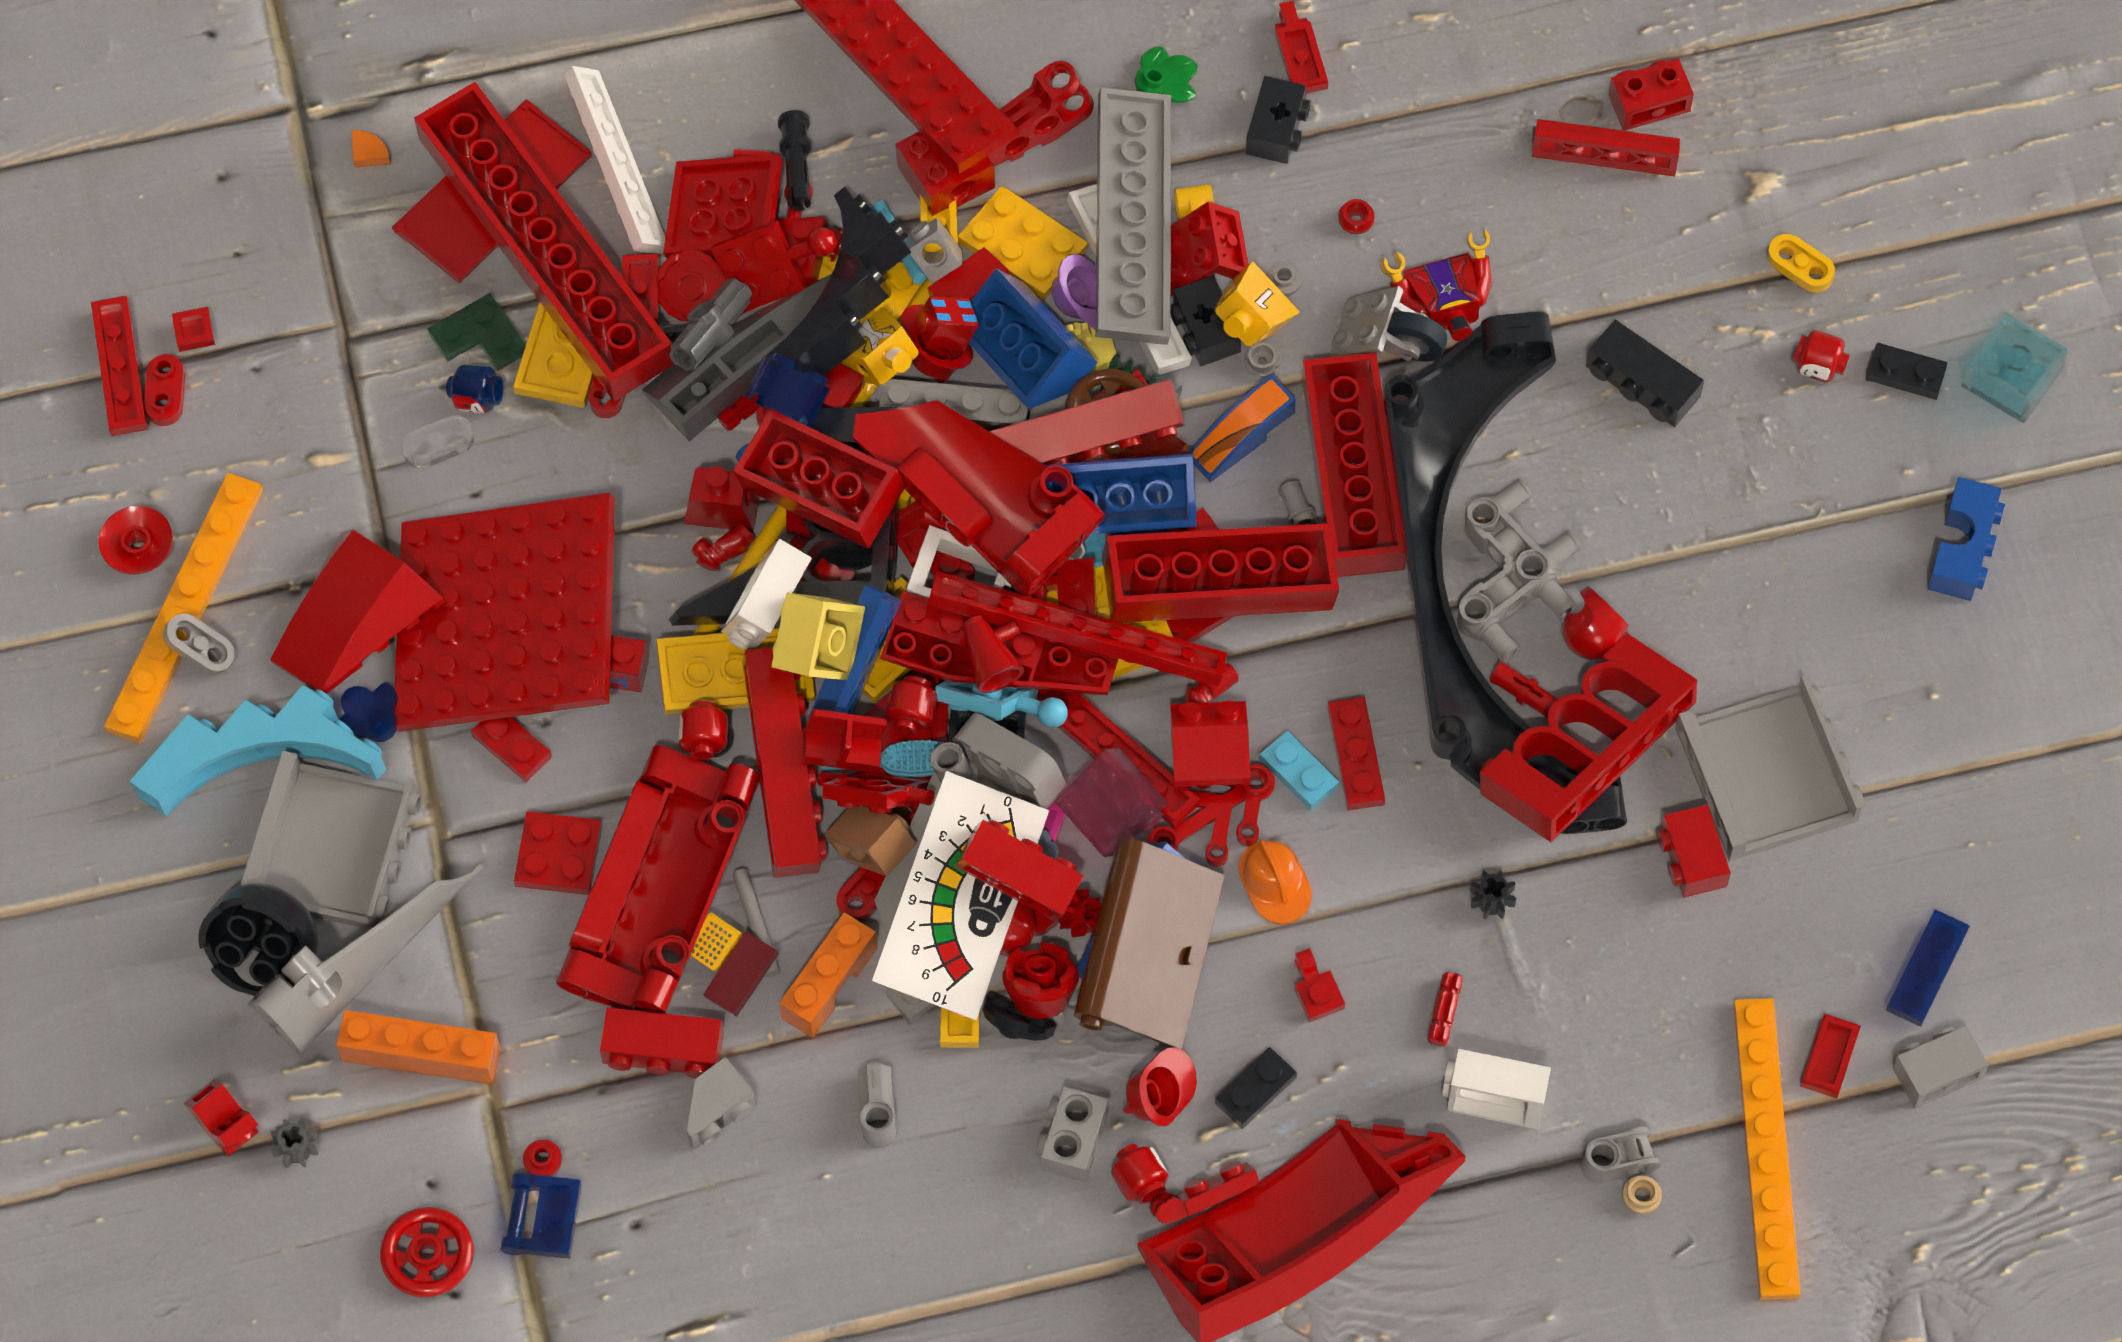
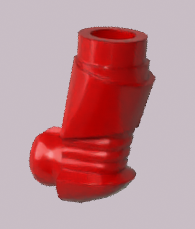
(727, 547)
(1205, 692)

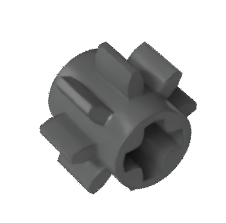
(290, 1134)

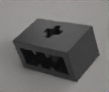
(1268, 136)
(1204, 330)

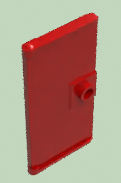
(447, 228)

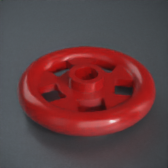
(410, 1225)

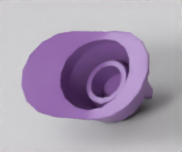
(1076, 289)

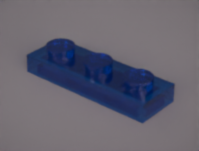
(1927, 968)

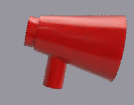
(989, 656)

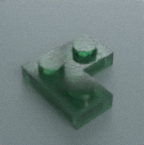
(479, 324)

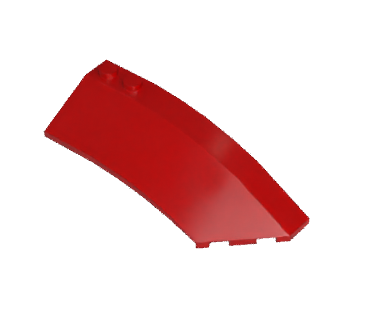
(1296, 1226)

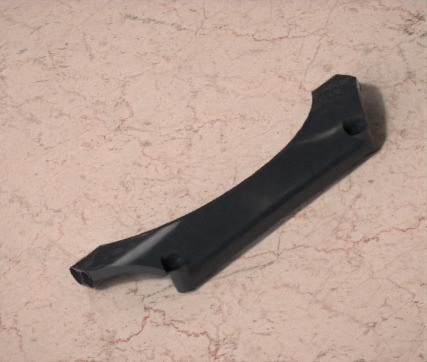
(1429, 444)

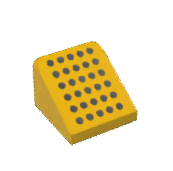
(715, 942)

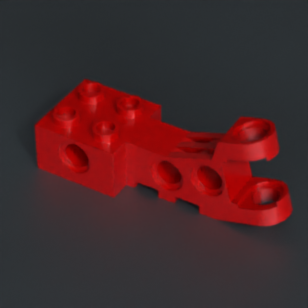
(1039, 119)

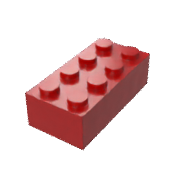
(819, 478)

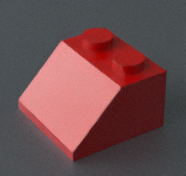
(1210, 743)

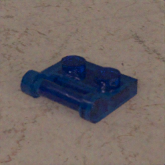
(553, 1219)

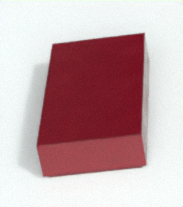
(741, 974)

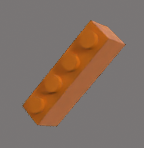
(418, 1047)

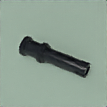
(795, 148)

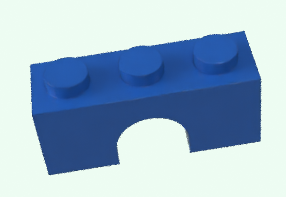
(1960, 567)

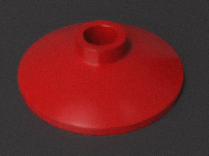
(133, 526)

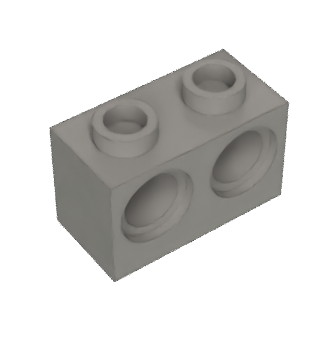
(1080, 1135)

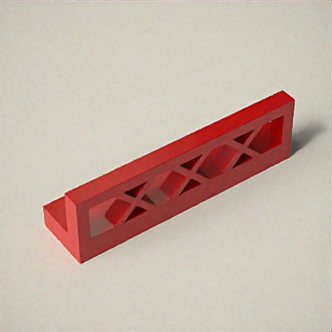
(1606, 147)

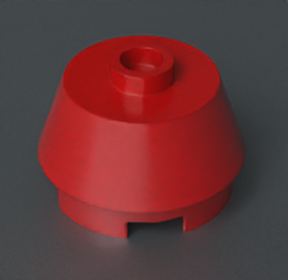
(1040, 980)

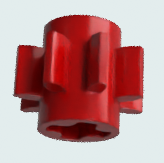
(1081, 914)

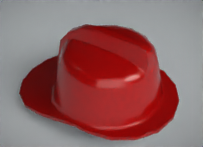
(933, 362)
(1162, 1087)

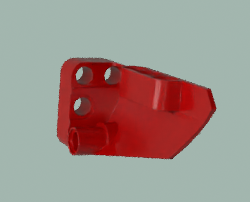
(983, 490)

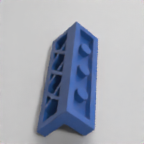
(878, 616)

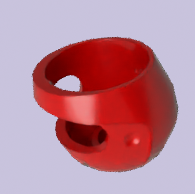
(1593, 628)

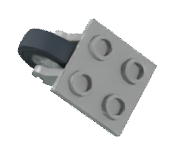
(1382, 324)

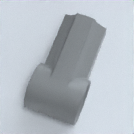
(877, 1103)

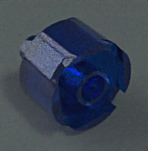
(788, 390)

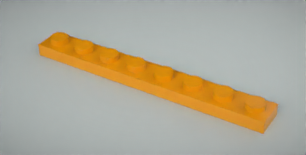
(188, 595)
(1766, 1150)

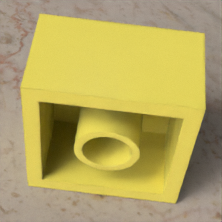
(817, 636)

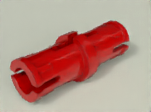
(1524, 689)

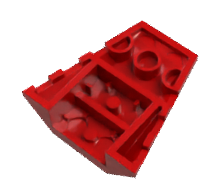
(350, 612)

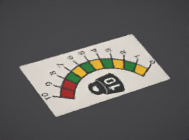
(947, 920)

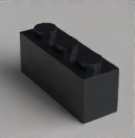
(1644, 373)

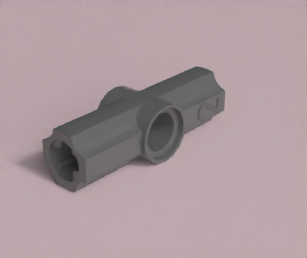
(710, 324)

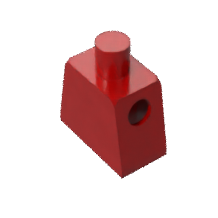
(720, 500)

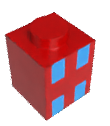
(947, 322)

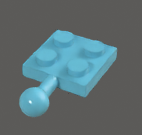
(999, 704)

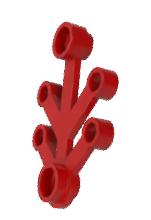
(1219, 809)

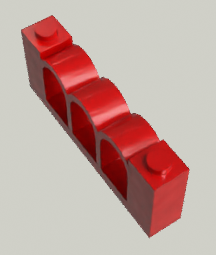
(1625, 668)

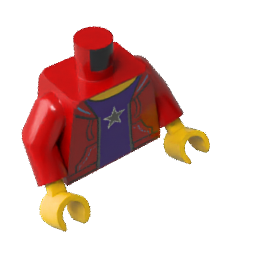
(1446, 289)

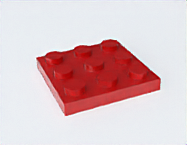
(720, 200)

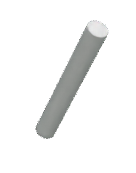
(753, 912)

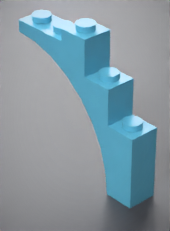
(252, 734)

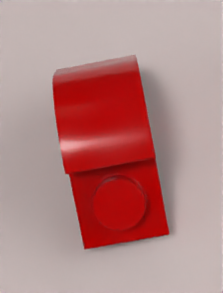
(222, 1117)

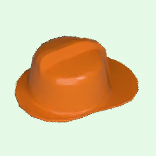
(1275, 882)

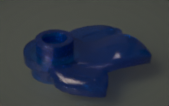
(367, 708)

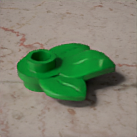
(1166, 75)

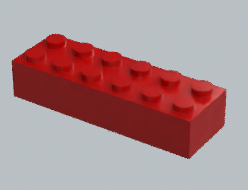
(1354, 463)
(1220, 573)

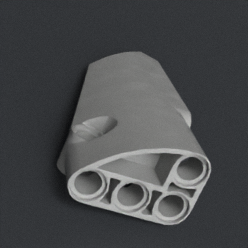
(986, 756)
(328, 987)

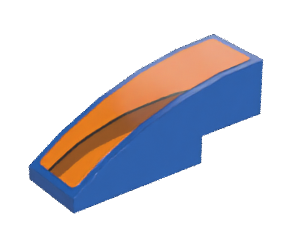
(1242, 428)

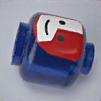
(475, 388)

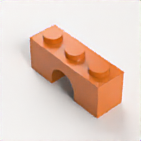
(814, 991)

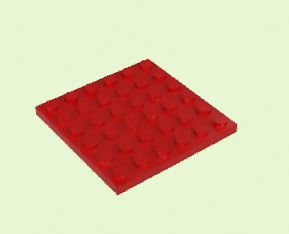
(519, 617)

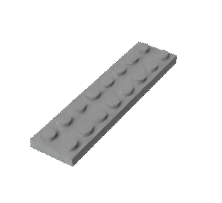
(1133, 216)

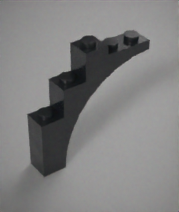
(833, 324)

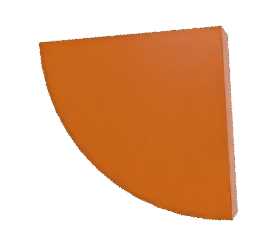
(368, 149)

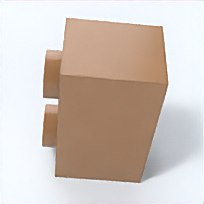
(871, 839)

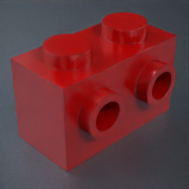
(1650, 94)

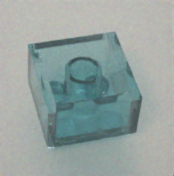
(2014, 367)

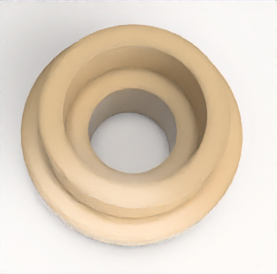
(1645, 1184)

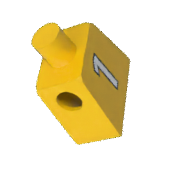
(1254, 307)

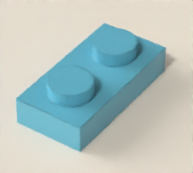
(1299, 770)

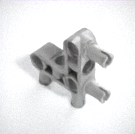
(1511, 588)

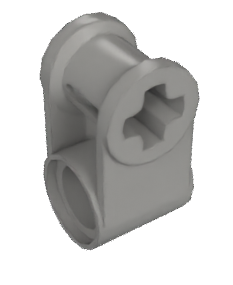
(1627, 1153)

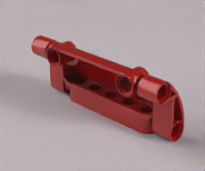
(656, 881)

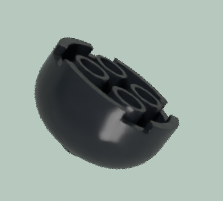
(260, 920)

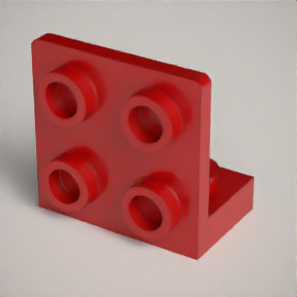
(1206, 244)

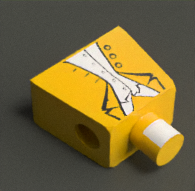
(885, 350)

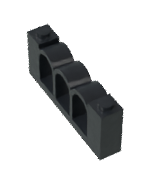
(839, 425)

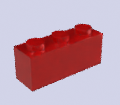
(1019, 869)
(660, 1042)

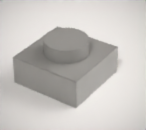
(909, 1006)

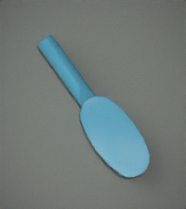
(906, 759)

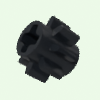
(1488, 903)

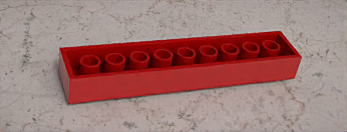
(544, 241)

